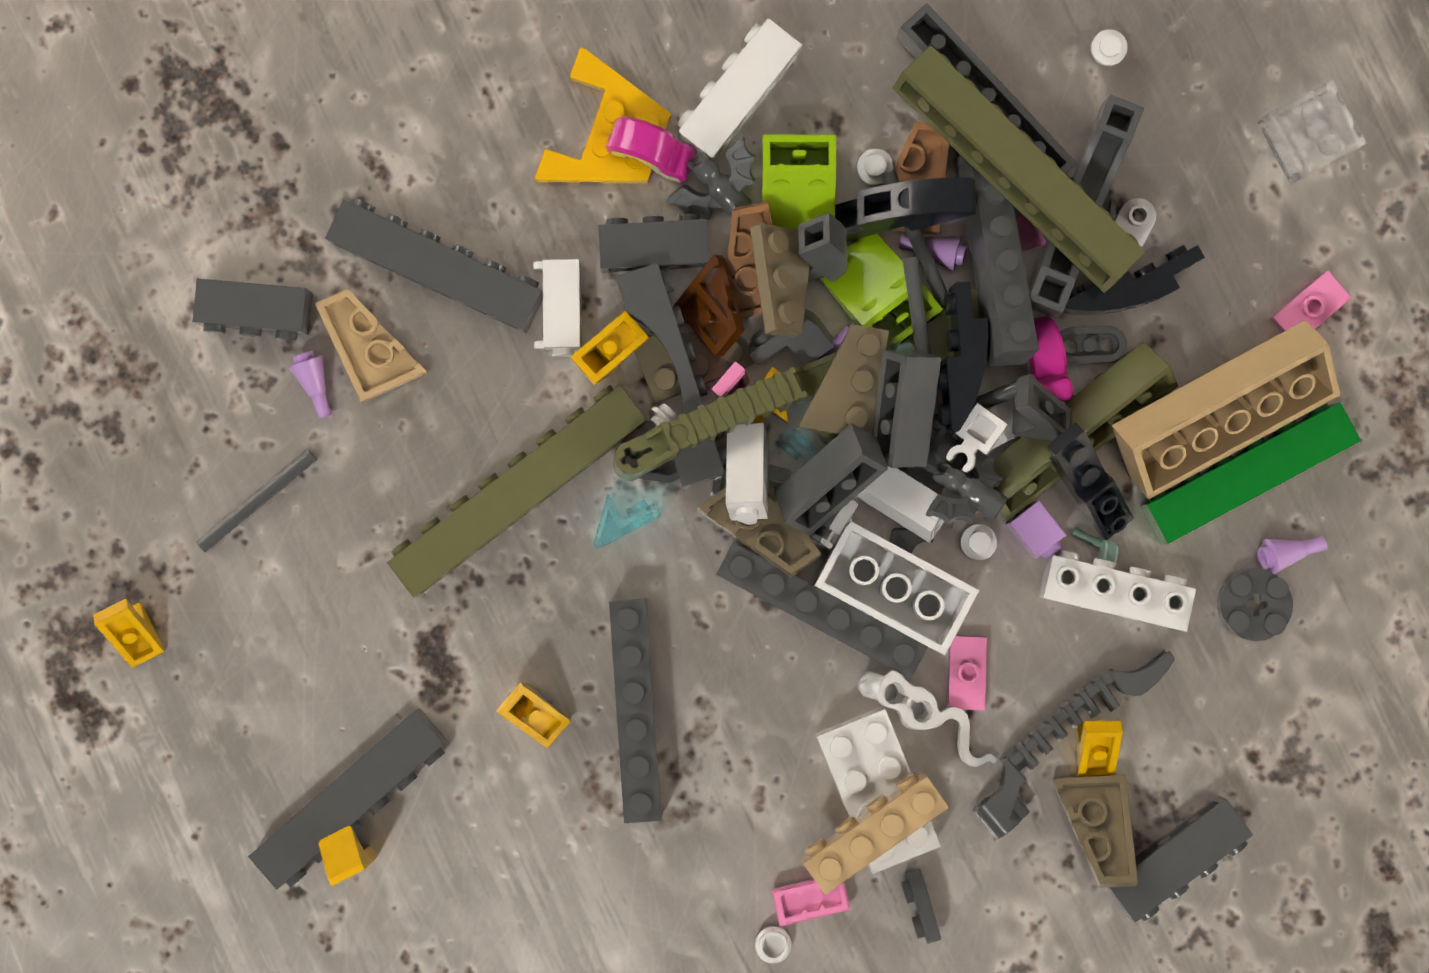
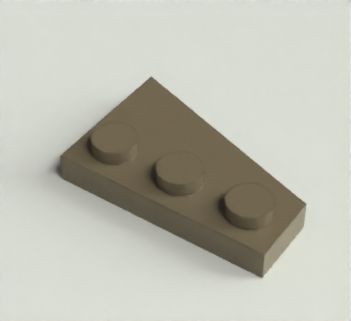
(780, 278)
(661, 372)
(849, 384)
(770, 538)
(1102, 824)

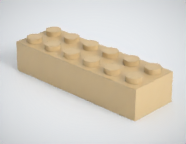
(1227, 409)

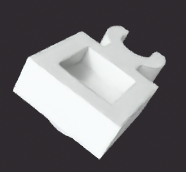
(980, 433)

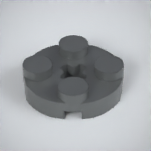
(1269, 620)

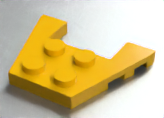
(618, 100)

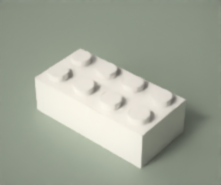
(896, 587)
(867, 764)

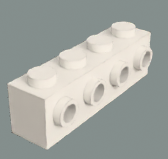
(1117, 592)

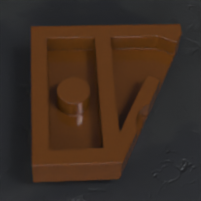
(712, 307)

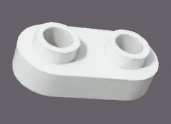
(1139, 230)

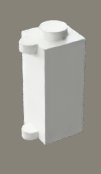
(561, 306)
(747, 473)
(904, 502)

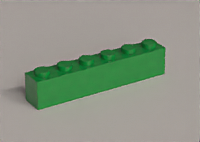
(1250, 472)

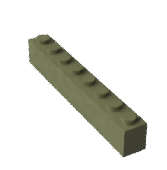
(1018, 168)
(517, 491)

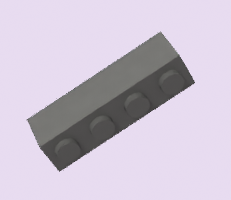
(1182, 856)

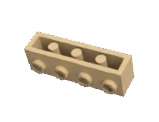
(874, 832)

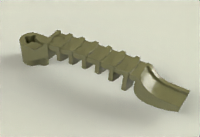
(724, 414)

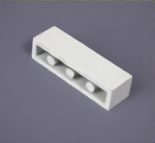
(739, 90)

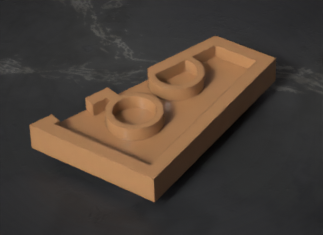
(923, 157)
(741, 256)

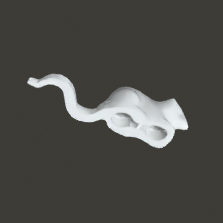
(919, 709)

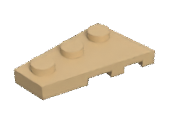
(366, 349)

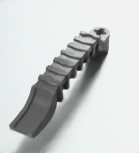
(1002, 807)

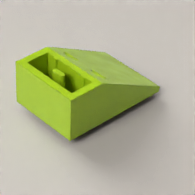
(798, 177)
(876, 290)

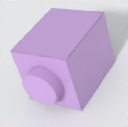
(1036, 530)

